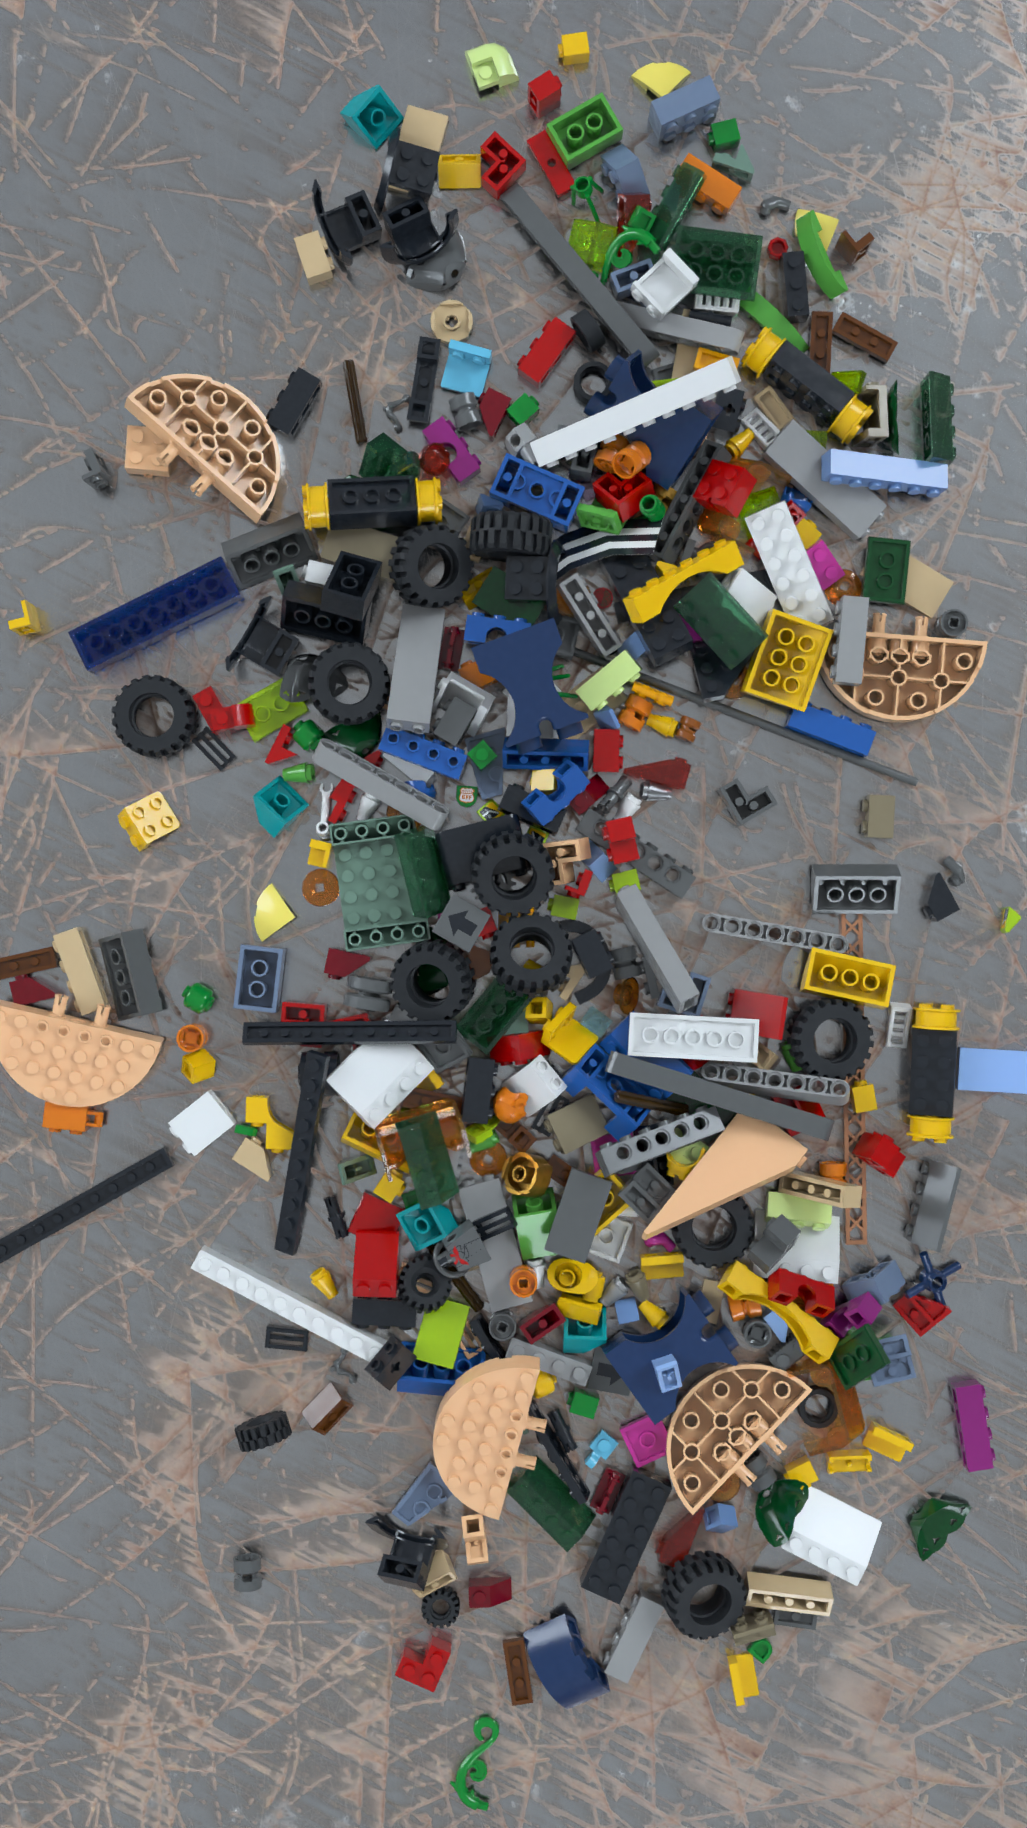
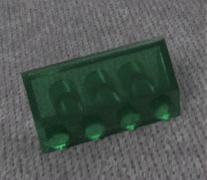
(676, 203)
(937, 418)
(720, 621)
(422, 871)
(492, 1016)
(427, 1159)
(551, 1504)

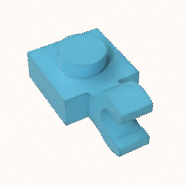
(601, 1445)

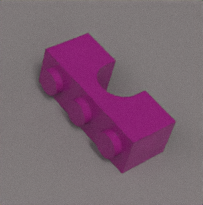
(465, 465)
(852, 1313)

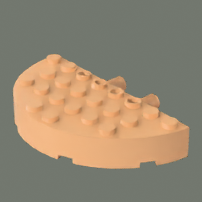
(215, 434)
(908, 674)
(72, 1057)
(724, 1423)
(482, 1429)

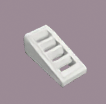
(724, 310)
(769, 426)
(900, 1007)

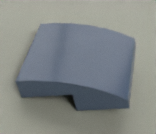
(901, 1364)

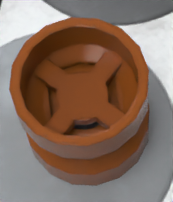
(687, 729)

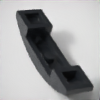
(424, 379)

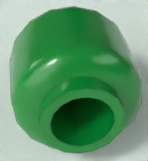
(307, 734)
(198, 998)

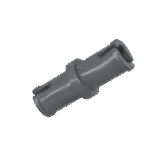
(614, 794)

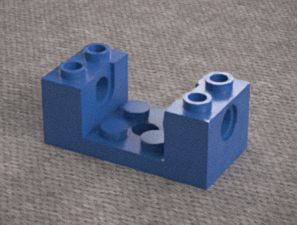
(557, 501)
(591, 1073)

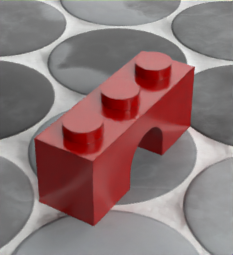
(817, 1295)

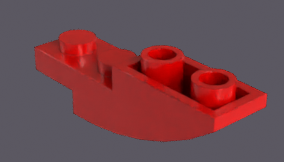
(345, 791)

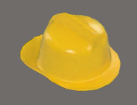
(572, 1276)

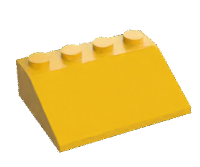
(787, 660)

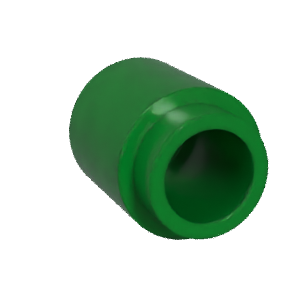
(652, 508)

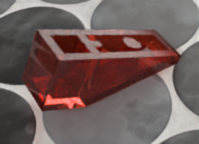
(625, 207)
(667, 772)
(679, 1539)

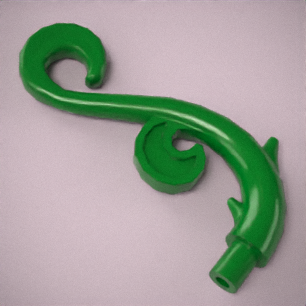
(641, 235)
(472, 1760)

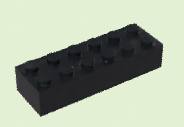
(664, 634)
(625, 1533)

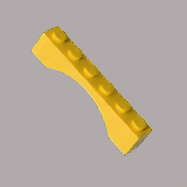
(648, 601)
(812, 1337)

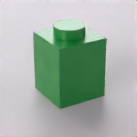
(724, 135)
(523, 410)
(482, 755)
(583, 1402)

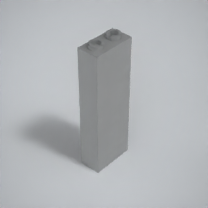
(800, 456)
(415, 669)
(656, 948)
(477, 1201)

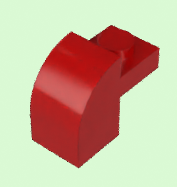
(234, 716)

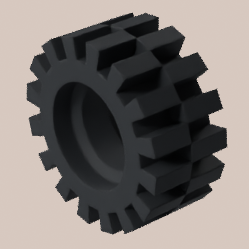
(445, 1618)

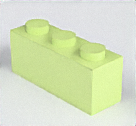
(609, 681)
(798, 1211)

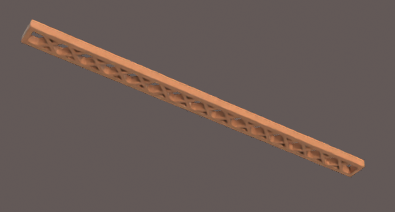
(846, 1122)

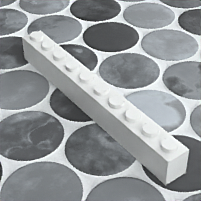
(636, 411)
(287, 1303)

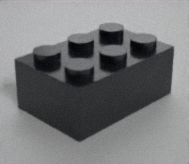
(351, 586)

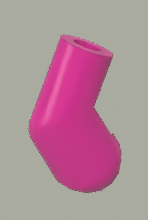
(661, 1239)

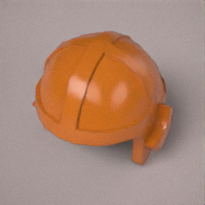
(509, 1105)

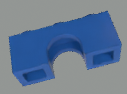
(479, 627)
(569, 784)

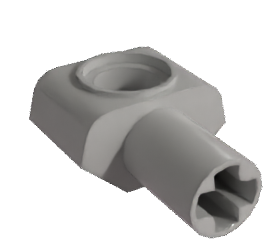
(523, 450)

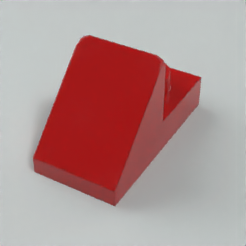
(278, 752)

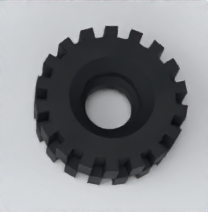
(423, 1301)
(263, 1431)

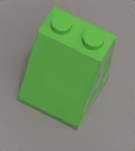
(534, 1223)

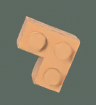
(564, 853)

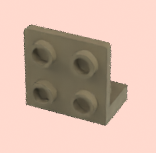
(753, 1627)

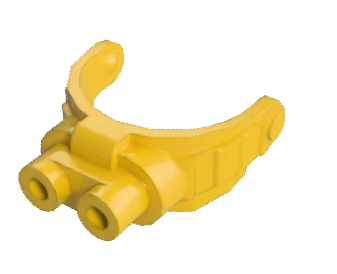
(679, 1169)

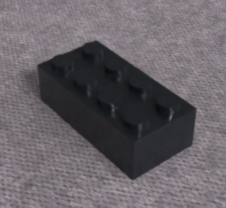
(302, 614)

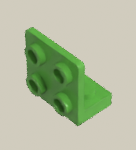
(599, 518)

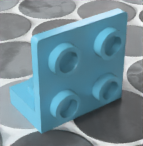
(466, 368)

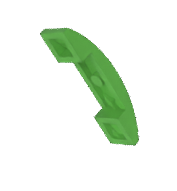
(816, 257)
(767, 315)

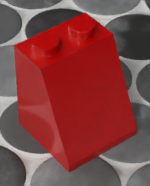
(766, 1007)
(376, 1264)

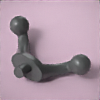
(389, 411)
(352, 1379)

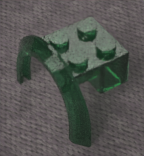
(388, 458)

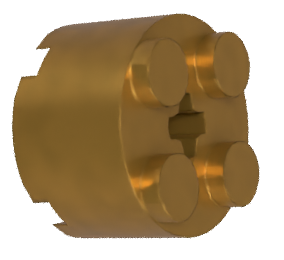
(526, 1175)

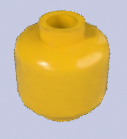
(544, 1384)

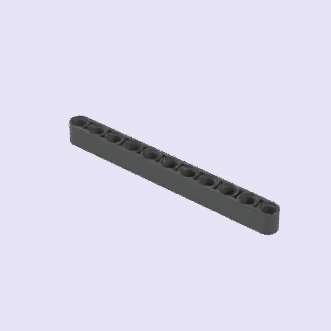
(578, 273)
(719, 1095)

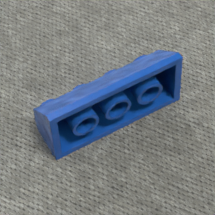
(618, 1041)
(435, 1379)

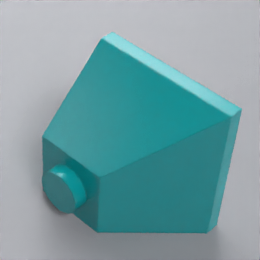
(372, 115)
(278, 806)
(426, 1225)
(582, 1336)

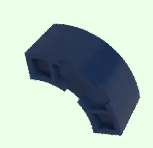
(562, 1664)

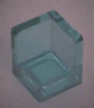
(596, 1021)

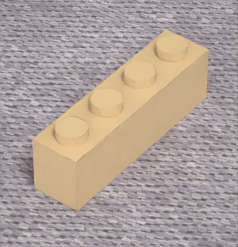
(80, 970)
(821, 1189)
(788, 1593)

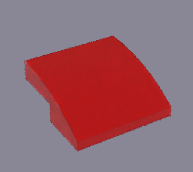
(375, 1215)

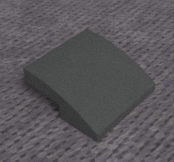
(646, 1192)

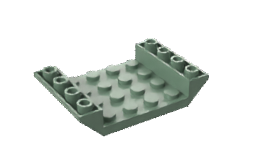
(373, 884)

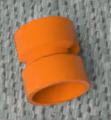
(604, 457)
(631, 459)
(635, 712)
(192, 1037)
(833, 1170)
(523, 1281)
(741, 1308)

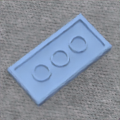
(992, 1070)

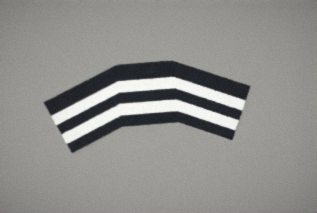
(590, 545)

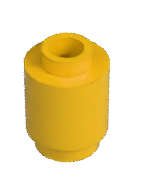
(596, 1293)

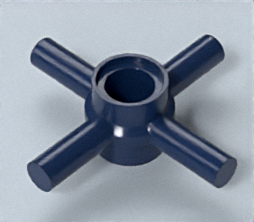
(932, 1278)

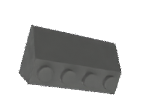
(267, 549)
(855, 888)
(130, 974)
(933, 1204)

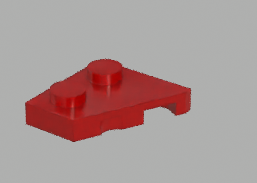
(921, 1312)

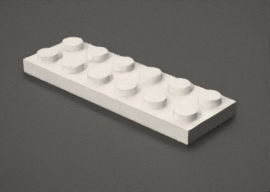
(788, 564)
(693, 1037)

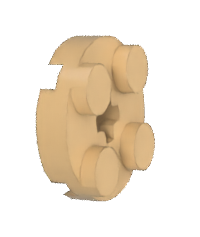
(443, 313)

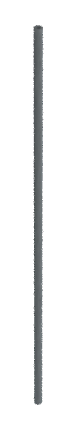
(756, 721)

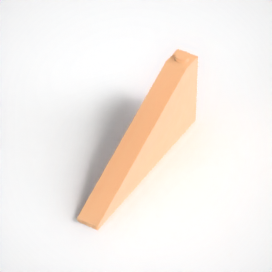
(739, 1161)

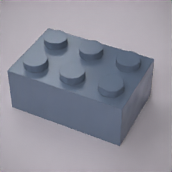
(684, 109)
(259, 978)

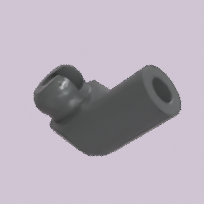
(774, 202)
(957, 870)

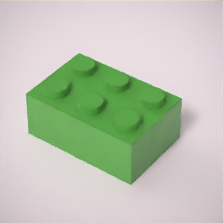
(585, 131)

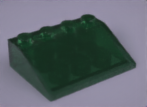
(722, 261)

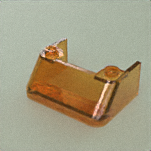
(720, 526)
(450, 1122)
(846, 1401)

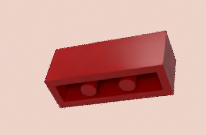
(546, 351)

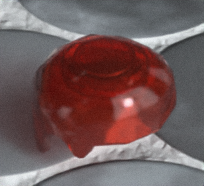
(434, 459)

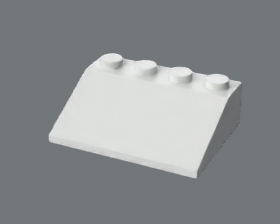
(378, 1078)
(813, 1255)
(833, 1536)

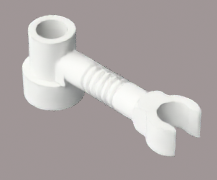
(324, 823)

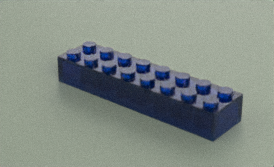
(155, 615)

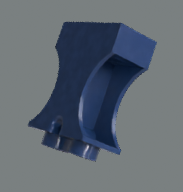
(671, 439)
(524, 667)
(680, 1337)

